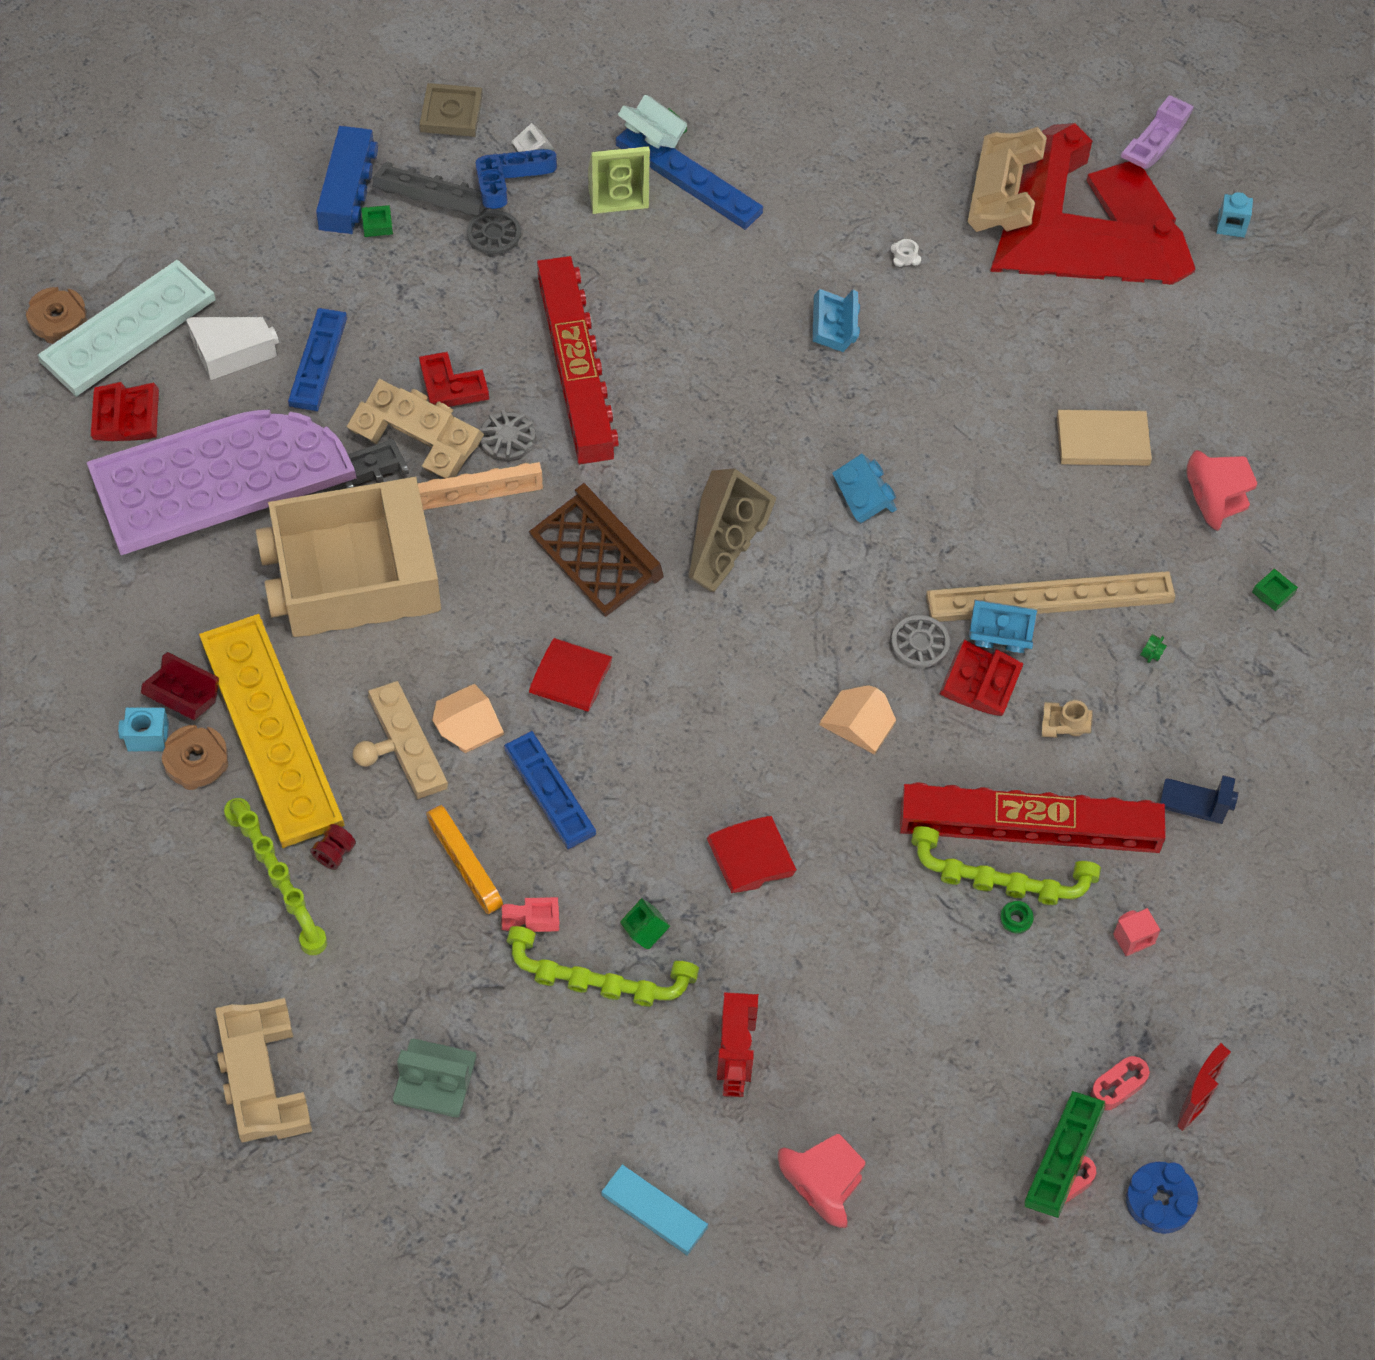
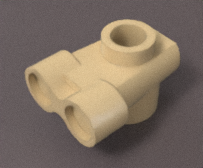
(1070, 719)

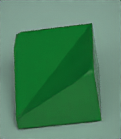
(644, 924)

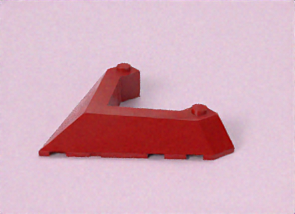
(1082, 244)

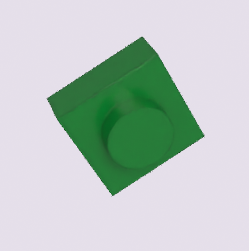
(377, 221)
(1274, 589)

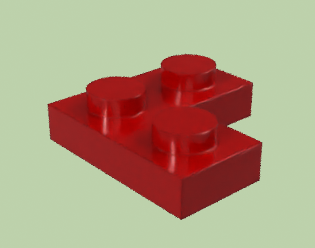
(449, 387)

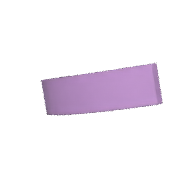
(1159, 134)

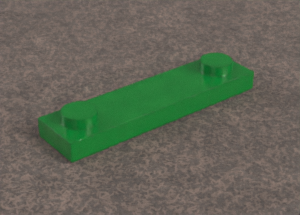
(1064, 1154)

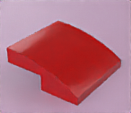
(125, 412)
(570, 674)
(981, 679)
(751, 854)
(1203, 1086)

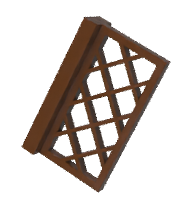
(615, 532)

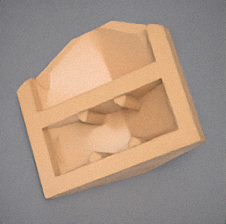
(860, 717)
(467, 719)

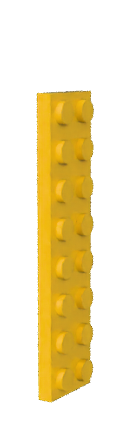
(271, 730)

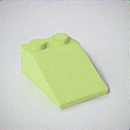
(619, 179)

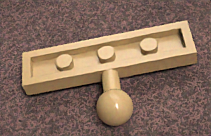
(405, 739)

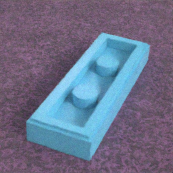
(654, 1209)

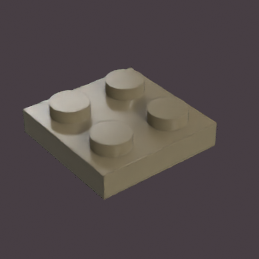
(451, 109)

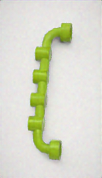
(239, 814)
(1015, 883)
(610, 984)

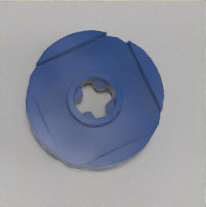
(1171, 1179)

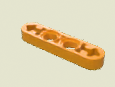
(464, 859)

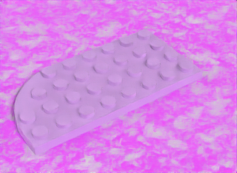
(214, 475)

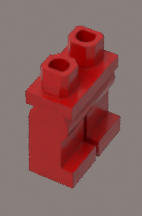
(735, 1051)

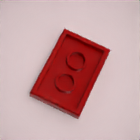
(1128, 194)

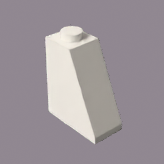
(231, 342)

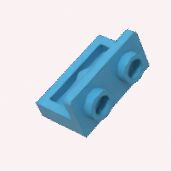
(835, 319)
(864, 488)
(1002, 625)

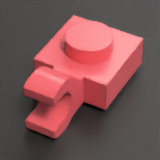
(536, 914)

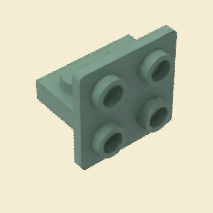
(434, 1077)

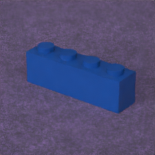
(346, 180)

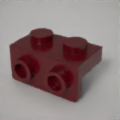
(182, 687)

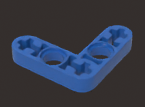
(495, 168)

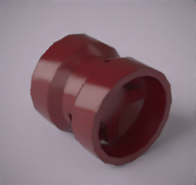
(333, 846)

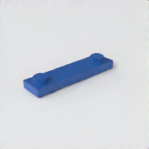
(317, 359)
(550, 790)

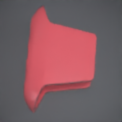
(1220, 485)
(824, 1176)

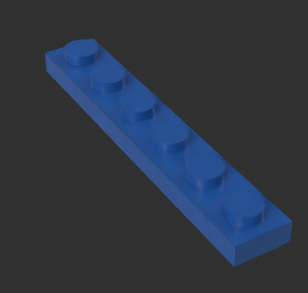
(696, 180)

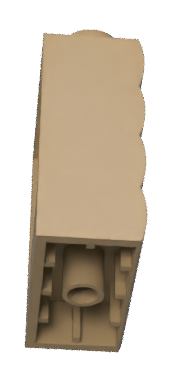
(350, 557)

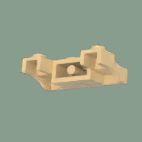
(999, 178)
(413, 415)
(251, 1083)

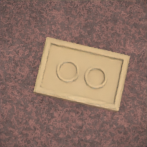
(1103, 437)

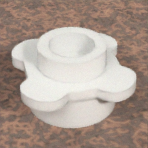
(905, 253)

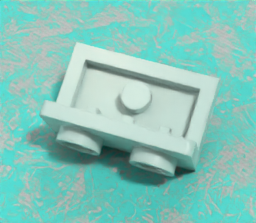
(654, 121)

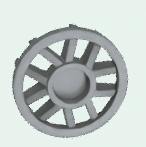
(507, 435)
(920, 642)

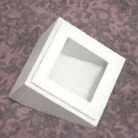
(531, 139)

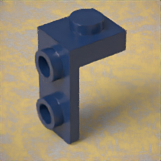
(1200, 801)

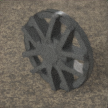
(493, 232)

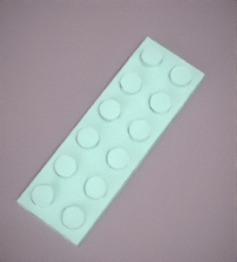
(126, 327)

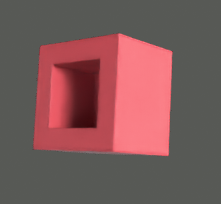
(1136, 931)

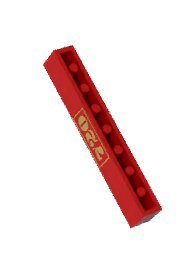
(575, 360)
(1034, 817)

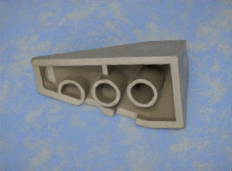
(728, 518)

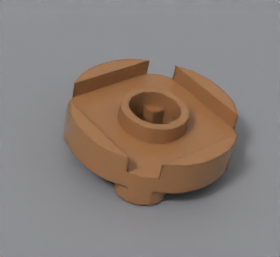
(49, 300)
(200, 772)

